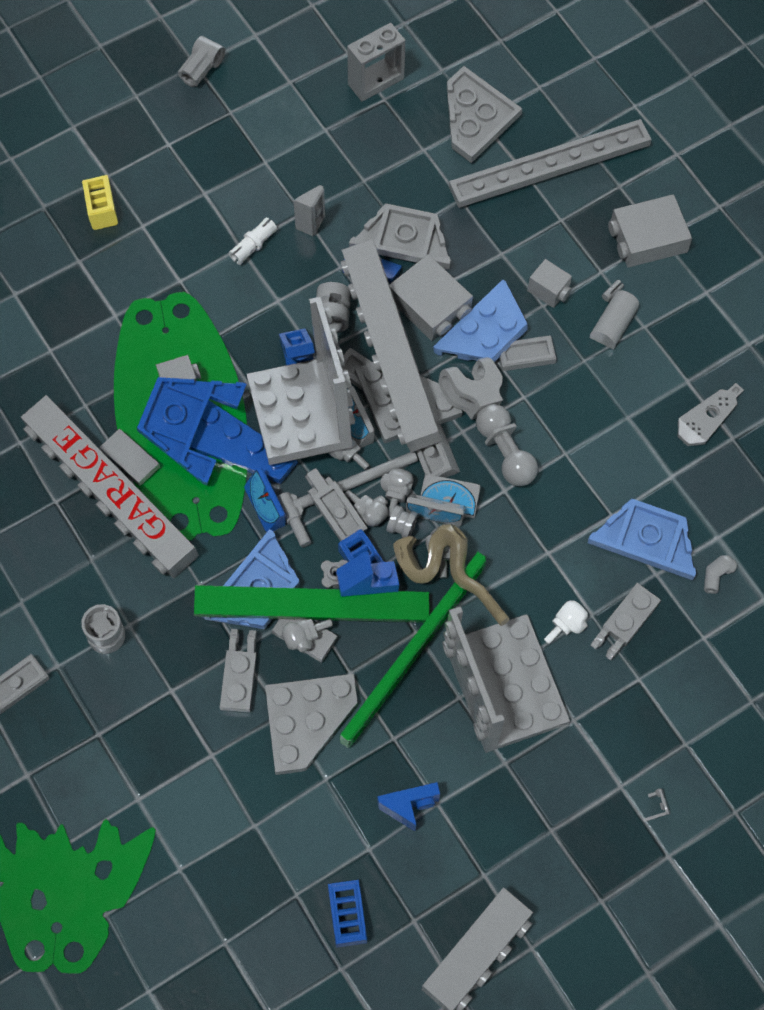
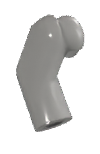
(717, 568)

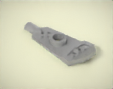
(703, 424)

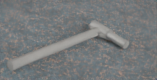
(294, 506)

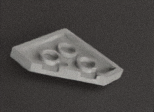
(476, 113)
(378, 402)
(306, 718)

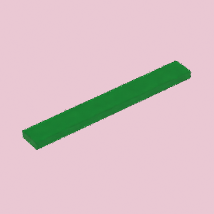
(309, 604)
(409, 655)

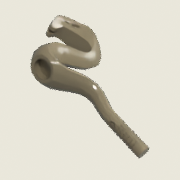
(453, 537)

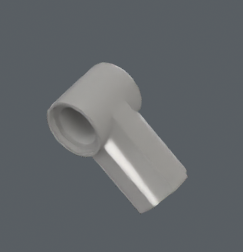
(203, 57)

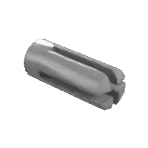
(609, 293)

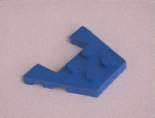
(175, 414)

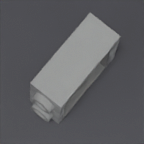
(389, 70)

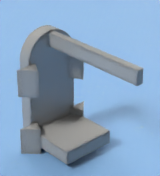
(659, 792)

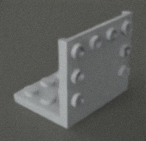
(305, 403)
(504, 681)

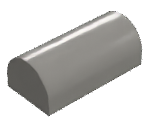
(615, 319)

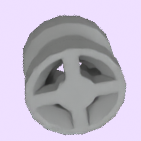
(402, 521)

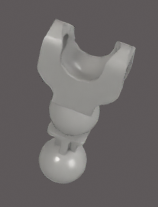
(482, 402)

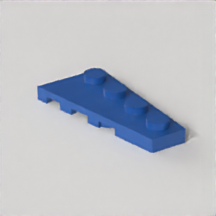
(235, 444)

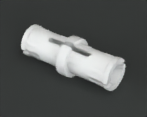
(253, 241)

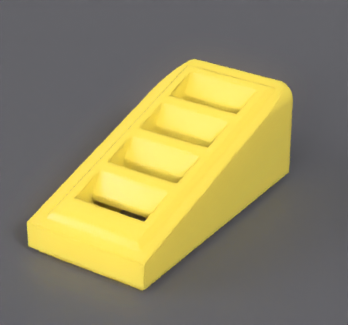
(100, 203)

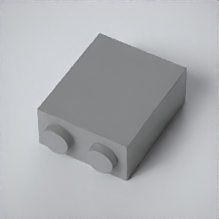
(650, 231)
(431, 298)

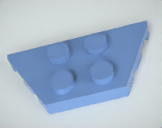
(487, 328)
(649, 537)
(262, 568)

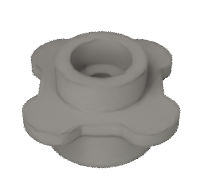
(329, 568)

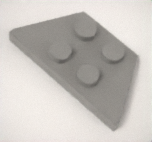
(405, 235)

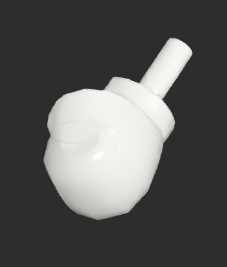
(569, 618)

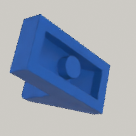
(296, 346)
(364, 577)
(400, 803)

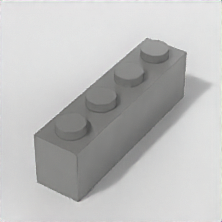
(477, 951)

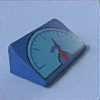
(265, 501)

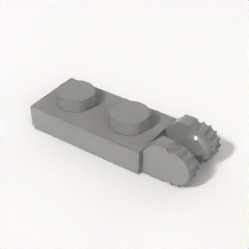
(627, 619)
(239, 674)

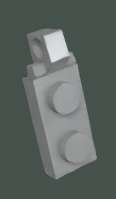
(334, 505)

